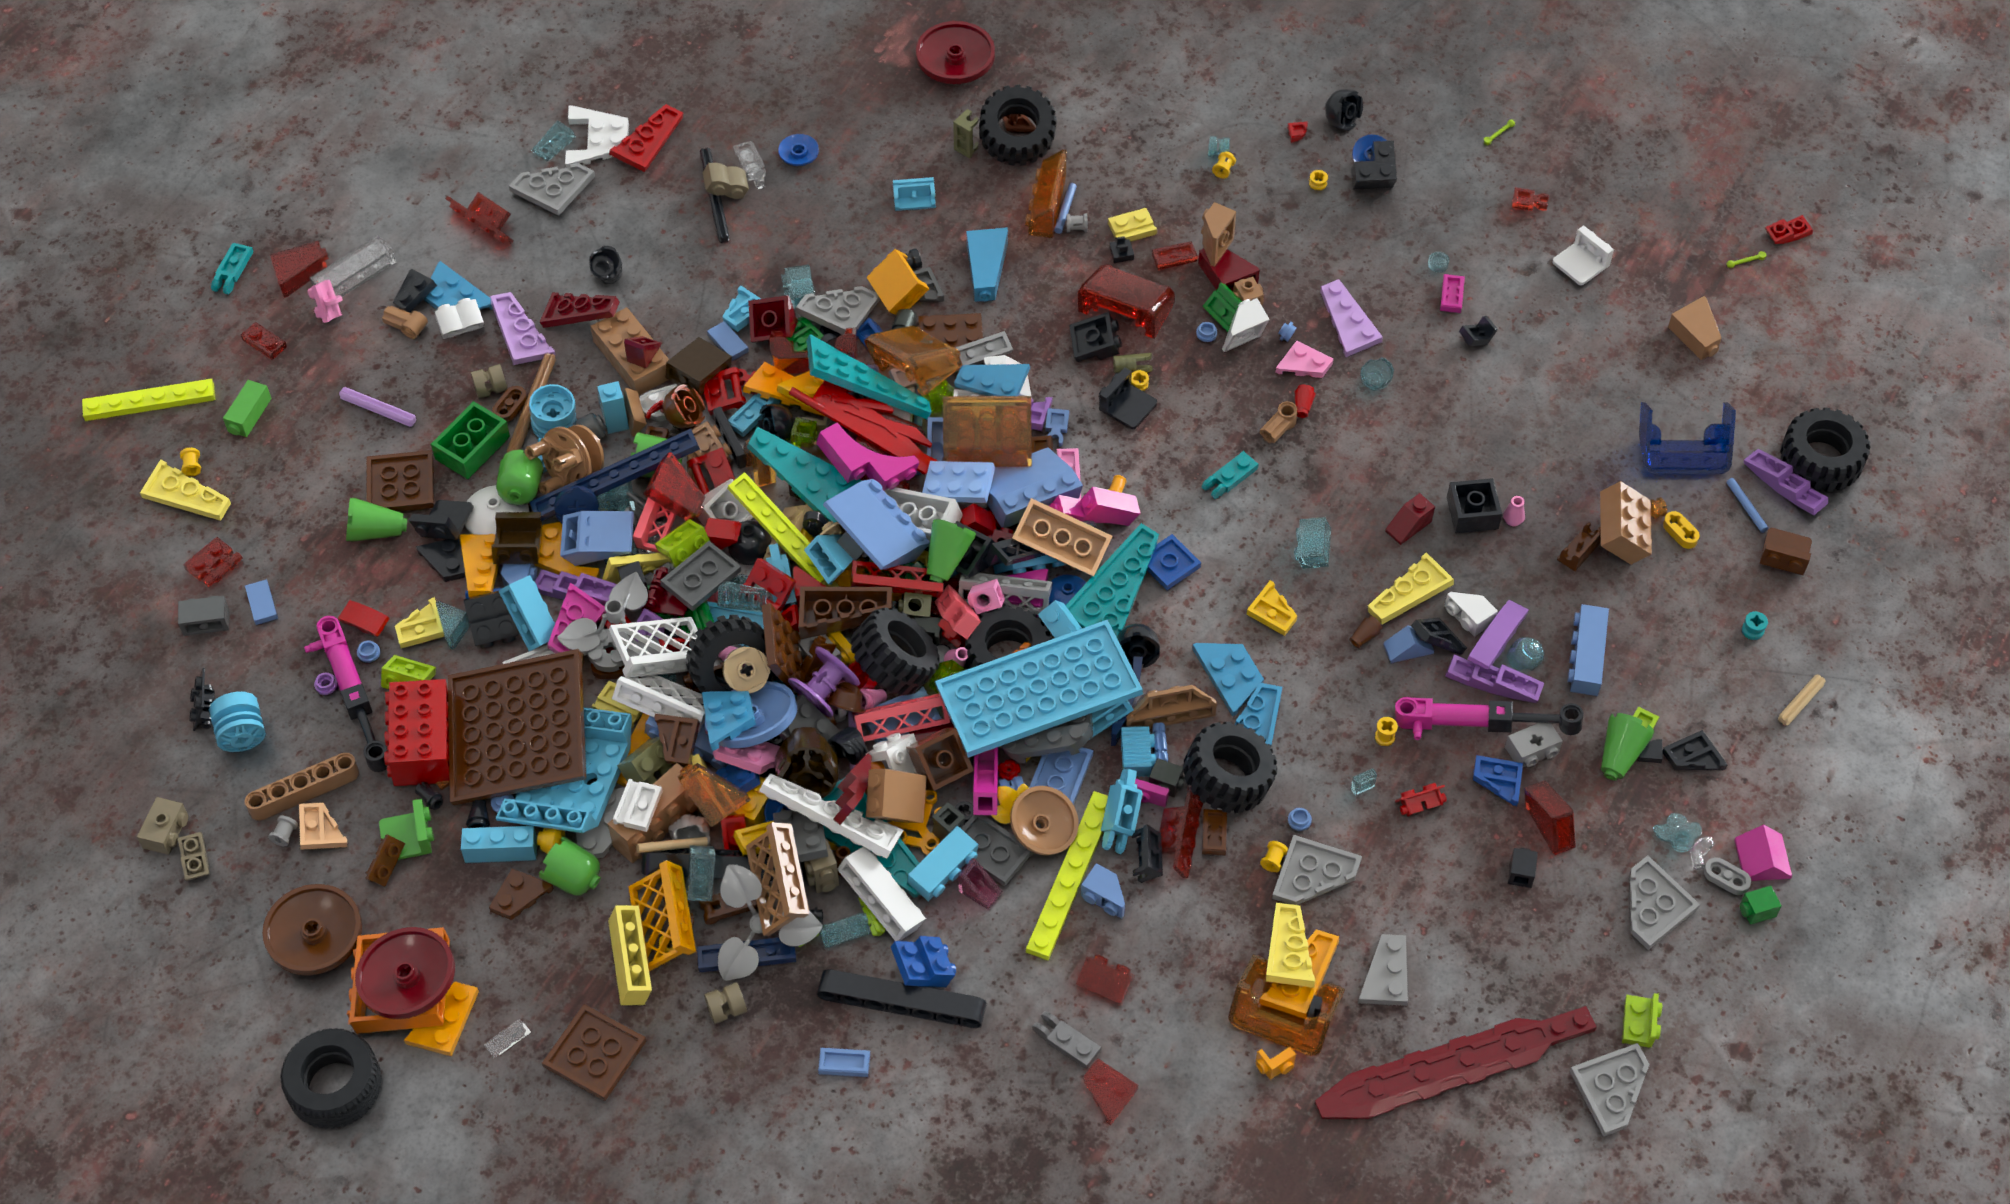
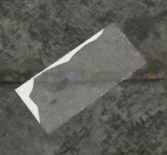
(507, 1038)

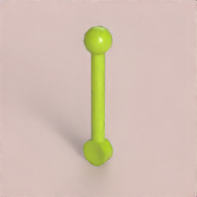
(1487, 140)
(1761, 256)

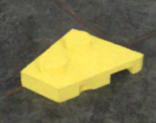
(420, 626)

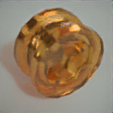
(1658, 507)

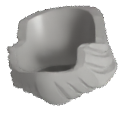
(690, 827)

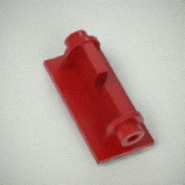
(1412, 801)

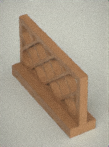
(787, 877)

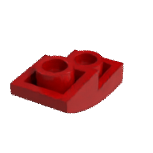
(1789, 231)
(364, 618)

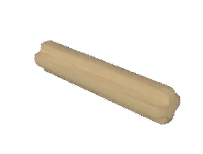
(1801, 700)

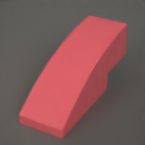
(957, 612)

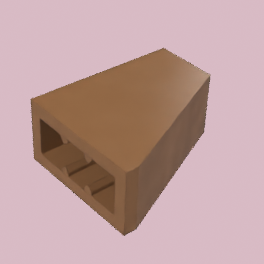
(1697, 328)

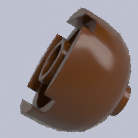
(683, 407)

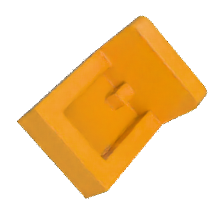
(1279, 1064)

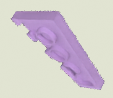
(1352, 324)
(519, 332)

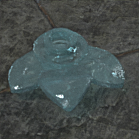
(1678, 832)

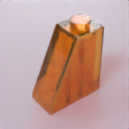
(760, 473)
(712, 793)

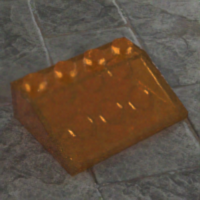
(988, 430)

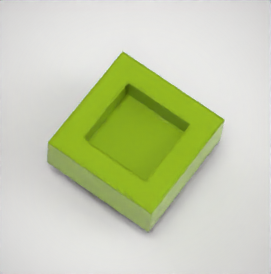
(1647, 717)

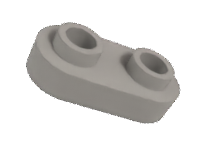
(1727, 876)

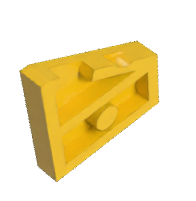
(1272, 610)

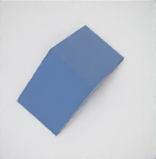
(1406, 646)

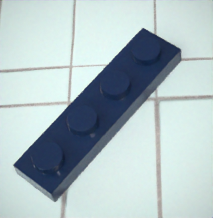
(769, 952)

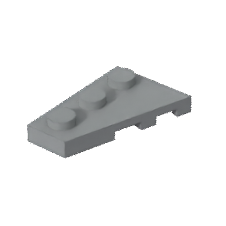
(1387, 974)

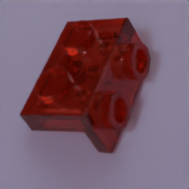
(1105, 978)

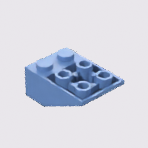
(596, 535)

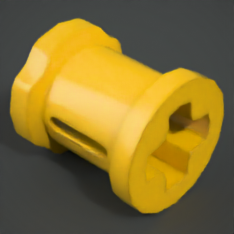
(1222, 164)
(190, 461)
(1386, 731)
(1274, 855)

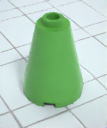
(373, 521)
(946, 549)
(1623, 744)

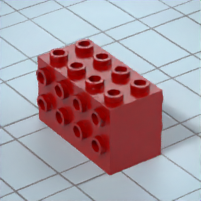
(417, 732)

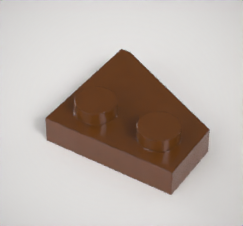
(677, 737)
(518, 893)

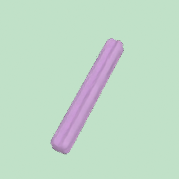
(377, 406)

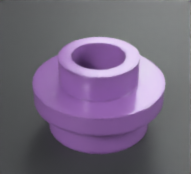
(325, 678)

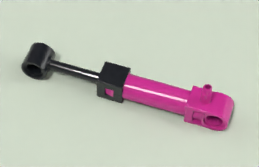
(350, 685)
(1496, 716)

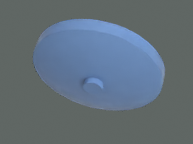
(773, 712)

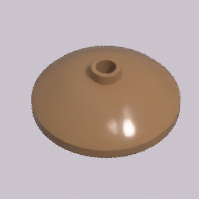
(1052, 811)

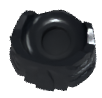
(606, 264)
(849, 745)

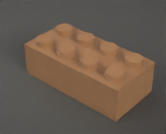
(610, 337)
(671, 806)

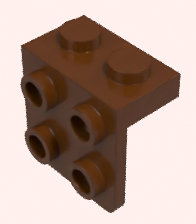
(1786, 551)

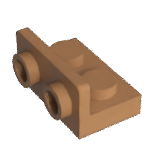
(708, 440)

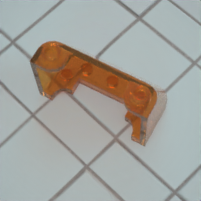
(915, 354)
(1278, 1026)

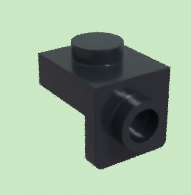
(1480, 333)

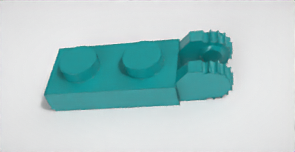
(231, 267)
(1230, 474)

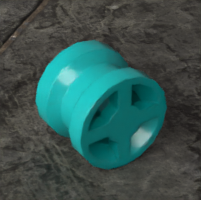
(1749, 626)

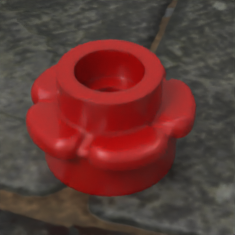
(1008, 775)

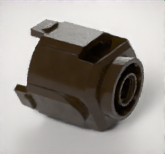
(810, 770)

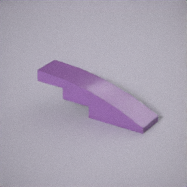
(1786, 483)
(557, 585)
(1498, 634)
(1498, 681)

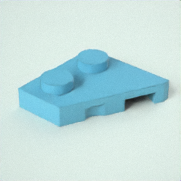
(738, 312)

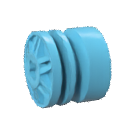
(551, 408)
(237, 721)

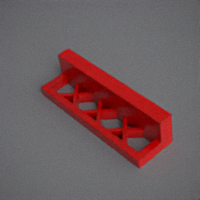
(898, 585)

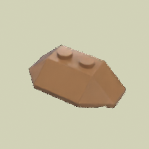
(1171, 707)

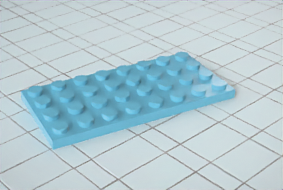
(1038, 688)

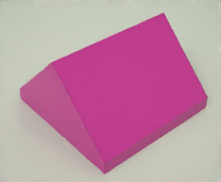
(1763, 854)

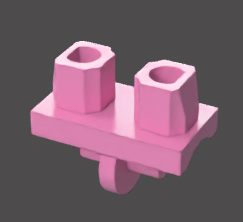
(327, 302)

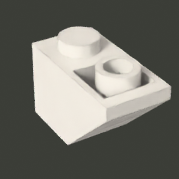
(1471, 611)

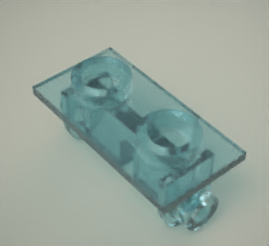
(845, 930)

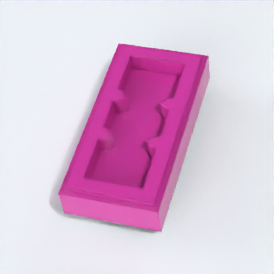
(1452, 293)
(1153, 793)

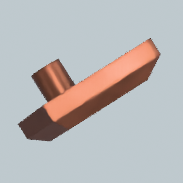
(1018, 123)

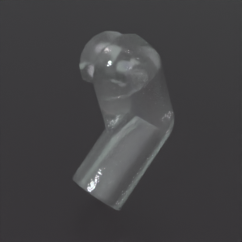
(1698, 850)

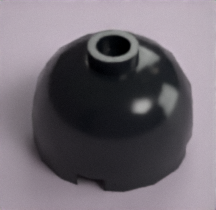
(1344, 108)
(777, 421)
(751, 543)
(1139, 641)

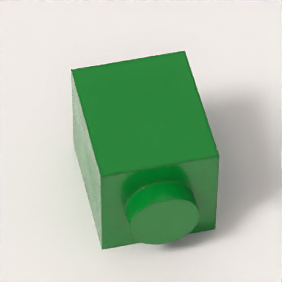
(1760, 905)

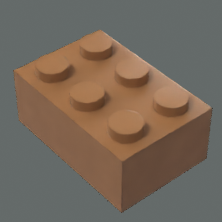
(1625, 522)

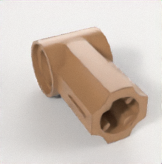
(409, 323)
(1279, 422)

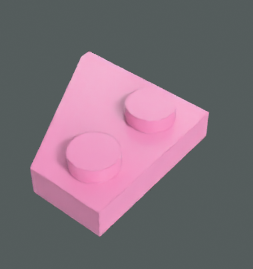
(1305, 361)

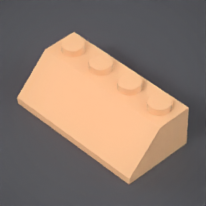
(1062, 537)

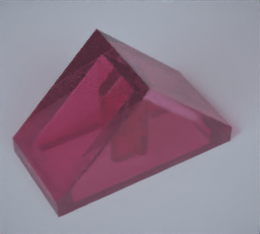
(978, 885)

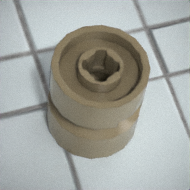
(496, 378)
(734, 1004)

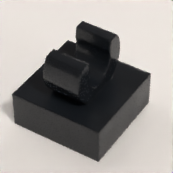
(1121, 250)

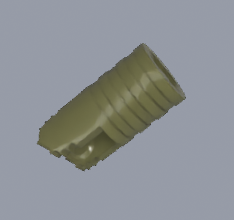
(1129, 362)

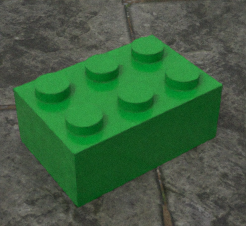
(470, 440)

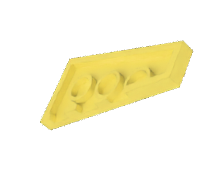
(1415, 587)
(1288, 951)

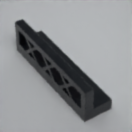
(1010, 552)

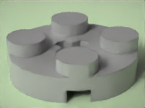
(603, 660)

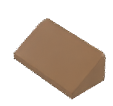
(634, 411)

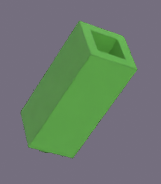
(247, 408)

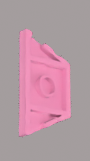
(753, 758)

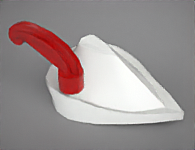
(652, 403)

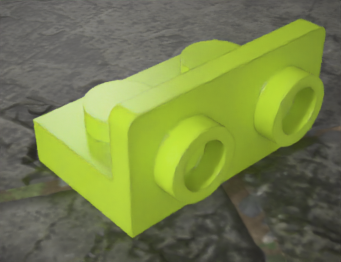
(682, 542)
(403, 669)
(1641, 1020)

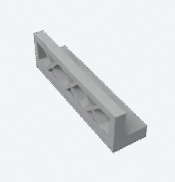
(1011, 586)

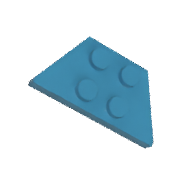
(453, 288)
(1230, 672)
(727, 715)

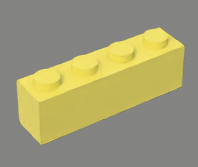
(629, 955)

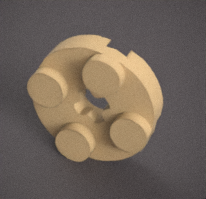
(742, 682)

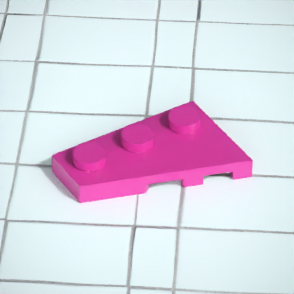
(575, 606)

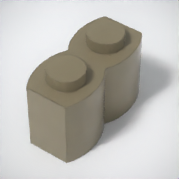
(725, 180)

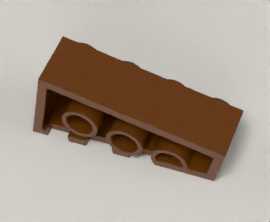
(838, 608)

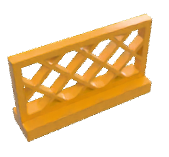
(675, 910)

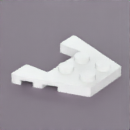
(603, 134)

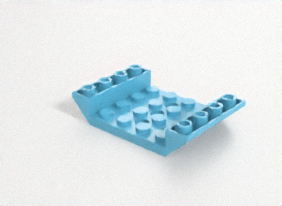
(576, 804)

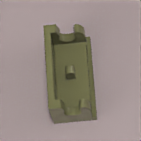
(964, 134)

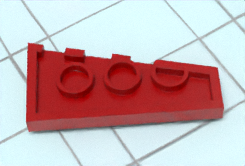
(648, 139)

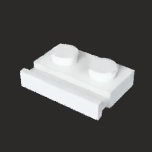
(637, 805)

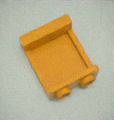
(896, 282)

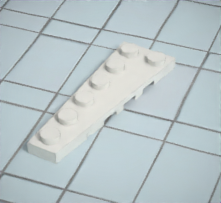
(875, 836)

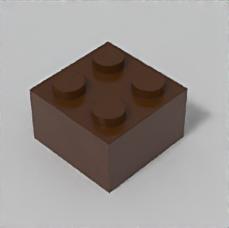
(940, 758)

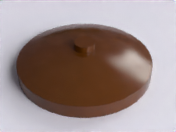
(312, 929)

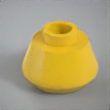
(548, 838)

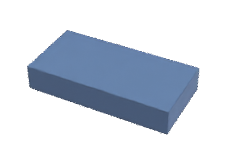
(727, 340)
(261, 602)
(844, 1062)

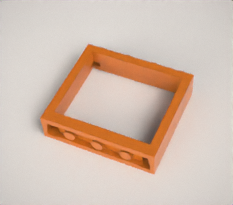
(377, 1023)

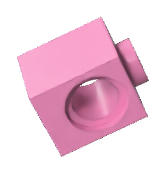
(992, 590)

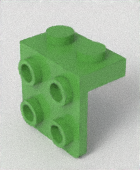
(411, 830)

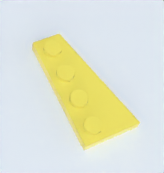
(177, 490)

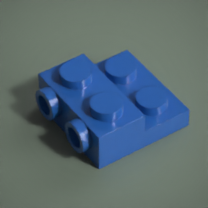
(924, 962)

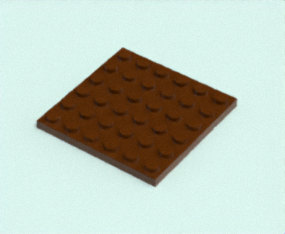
(516, 727)

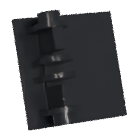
(202, 696)

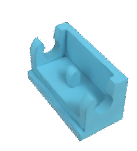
(914, 194)

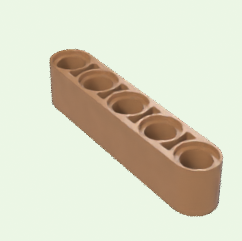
(290, 786)

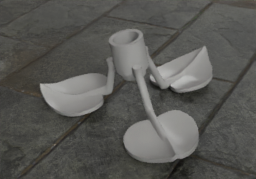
(627, 594)
(737, 958)

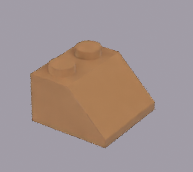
(1217, 231)

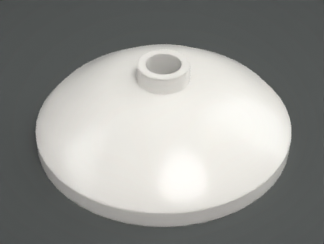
(483, 514)

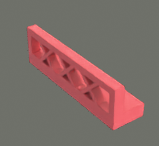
(647, 522)
(900, 708)

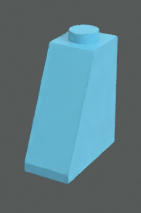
(612, 407)
(828, 556)

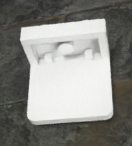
(1585, 257)
(895, 752)

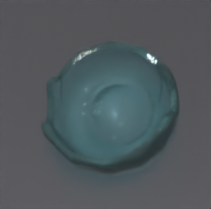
(1377, 374)
(1525, 653)

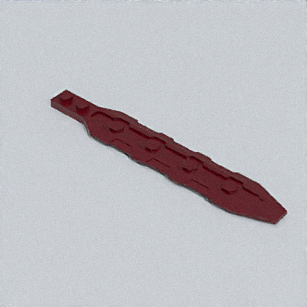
(1450, 1065)

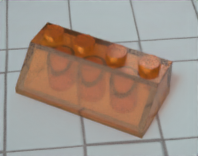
(1047, 195)

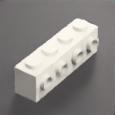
(881, 893)

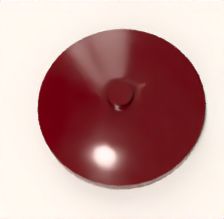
(955, 52)
(405, 973)

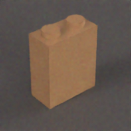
(896, 796)

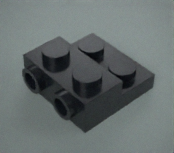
(1095, 337)
(490, 620)

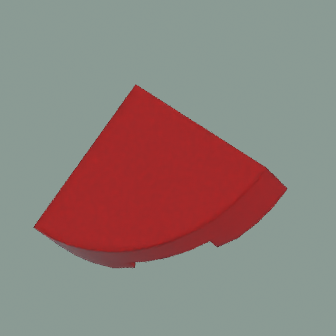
(1297, 130)

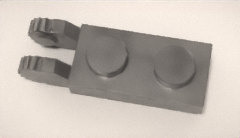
(1067, 1040)

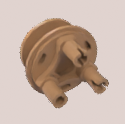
(567, 455)

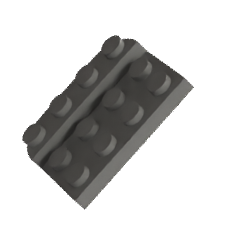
(1060, 738)

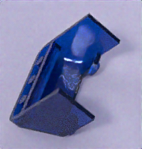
(1703, 456)

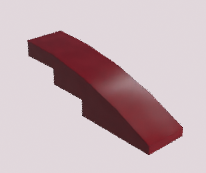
(853, 787)

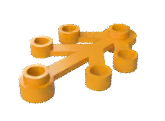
(921, 828)

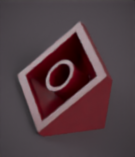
(771, 315)

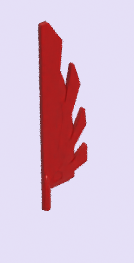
(863, 420)

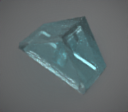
(453, 622)

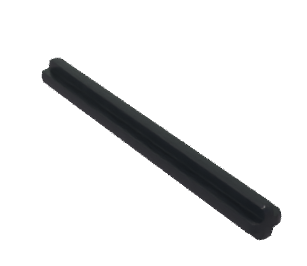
(716, 202)

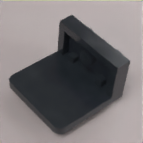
(1125, 401)
(444, 520)

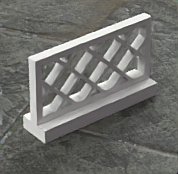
(648, 663)
(654, 699)

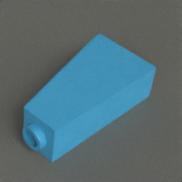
(986, 259)

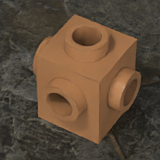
(1248, 289)

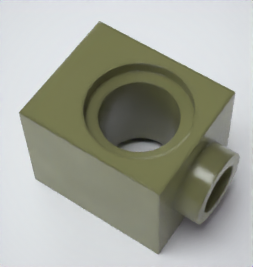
(921, 600)

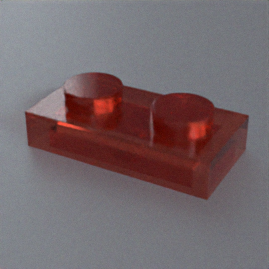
(1174, 255)
(263, 340)

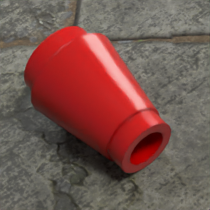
(1303, 399)

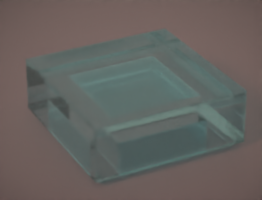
(1363, 781)

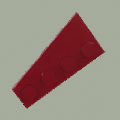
(575, 309)

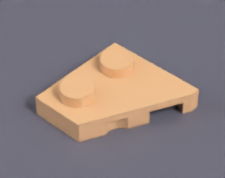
(318, 828)

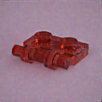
(209, 558)

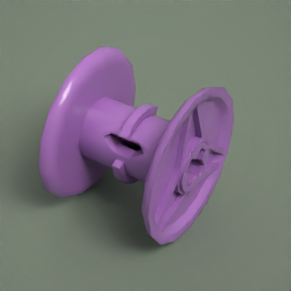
(824, 681)

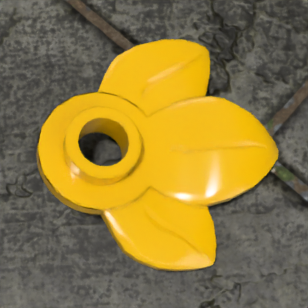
(1006, 798)

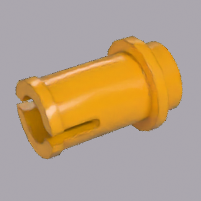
(1118, 483)

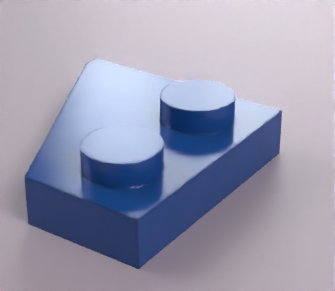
(1499, 777)

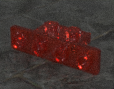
(487, 213)
(1179, 832)

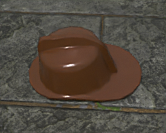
(847, 697)

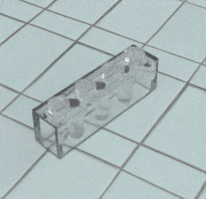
(357, 266)

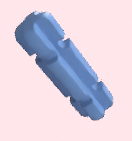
(1160, 743)

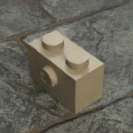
(163, 826)

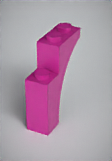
(855, 460)
(1100, 507)
(985, 783)

